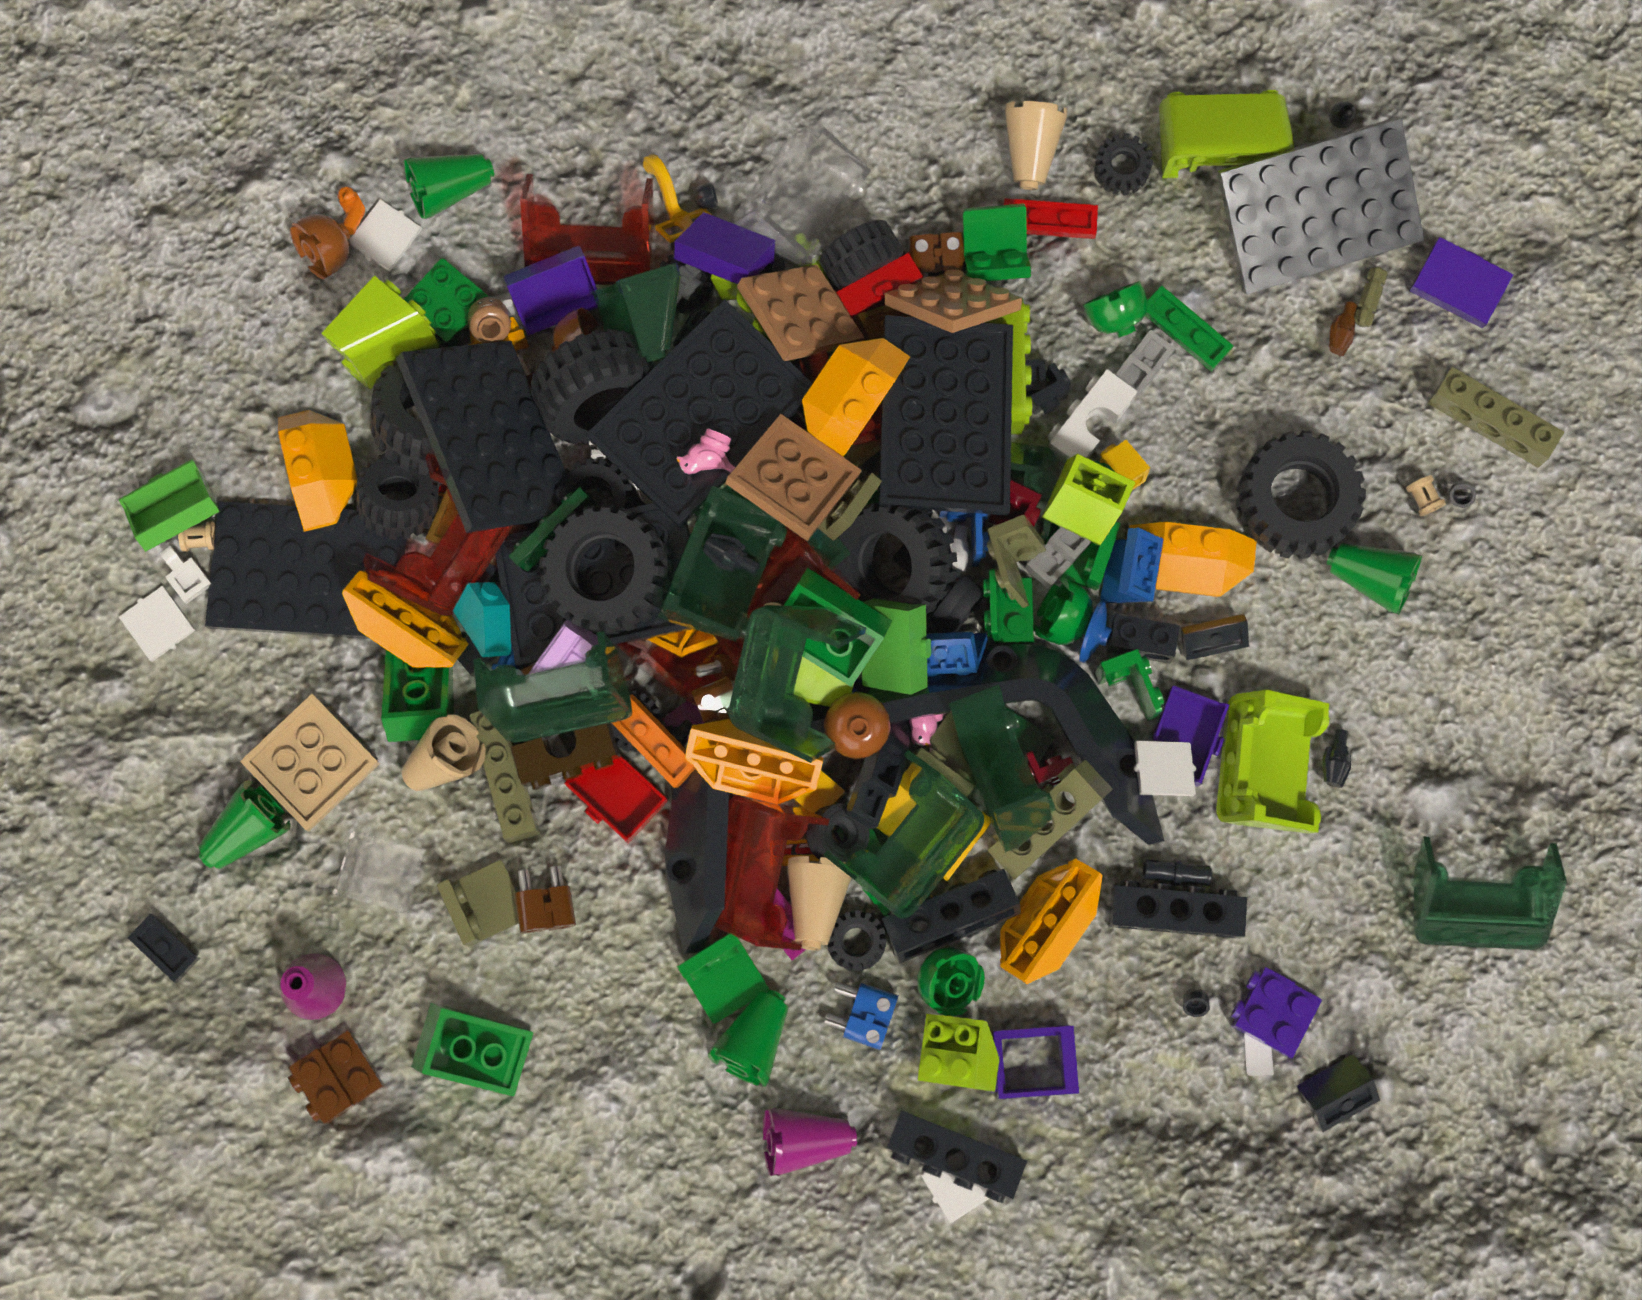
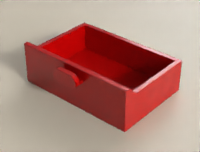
(870, 290)
(618, 797)

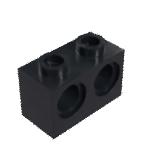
(1150, 637)

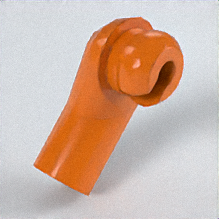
(352, 207)

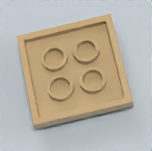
(310, 762)

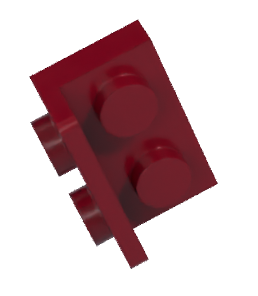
(1022, 502)
(1049, 771)

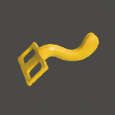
(678, 217)

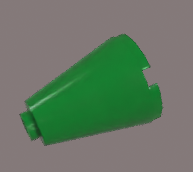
(445, 180)
(1376, 572)
(243, 826)
(753, 1039)

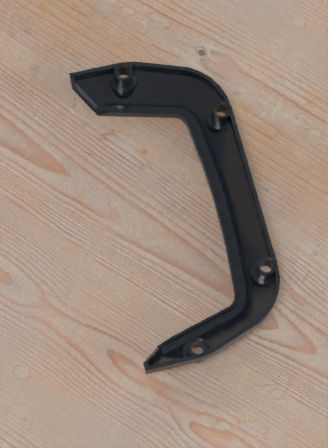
(1038, 674)

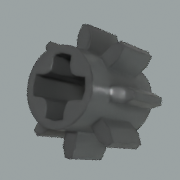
(689, 283)

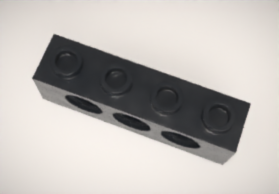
(971, 918)
(1229, 924)
(1007, 1166)

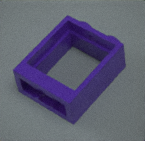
(1067, 1061)

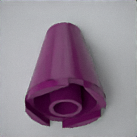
(313, 986)
(803, 1139)

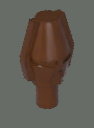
(1343, 330)

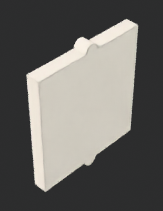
(385, 235)
(157, 623)
(1164, 768)
(952, 1198)

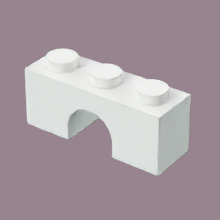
(1106, 398)

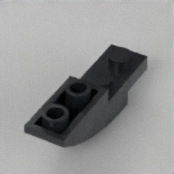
(880, 777)

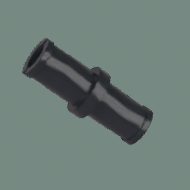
(1177, 872)

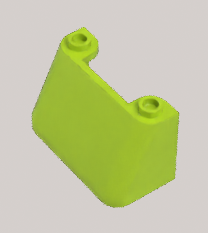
(1221, 129)
(1268, 761)

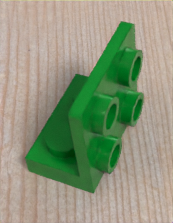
(996, 242)
(446, 300)
(1092, 563)
(1006, 618)
(1138, 668)
(723, 978)

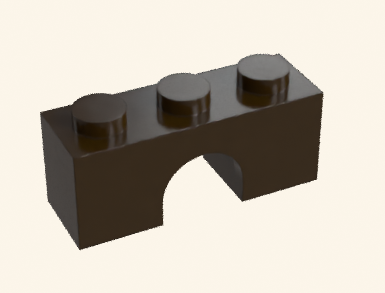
(538, 765)

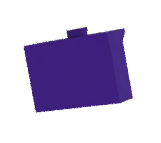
(724, 248)
(1461, 282)
(551, 289)
(1193, 721)

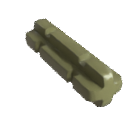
(1370, 297)

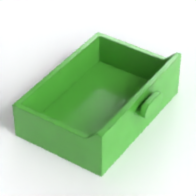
(169, 505)
(902, 655)

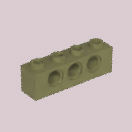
(1495, 417)
(1087, 790)
(509, 796)

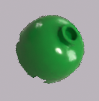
(1117, 310)
(1065, 613)
(950, 981)

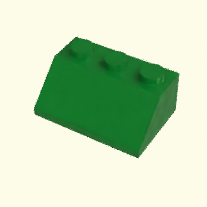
(851, 658)

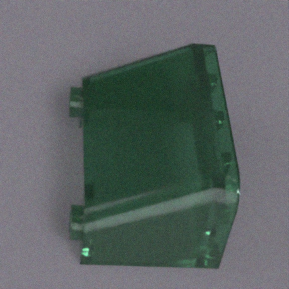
(643, 308)
(713, 597)

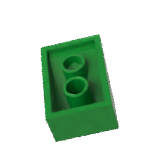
(414, 698)
(471, 1050)

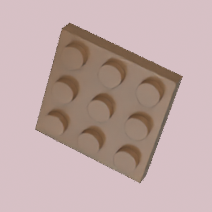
(953, 301)
(799, 311)
(793, 477)

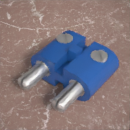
(869, 1014)

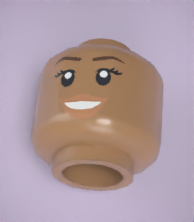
(489, 320)

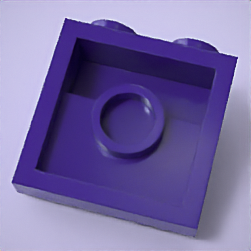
(1275, 1011)

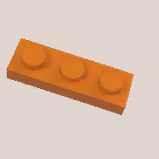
(655, 744)

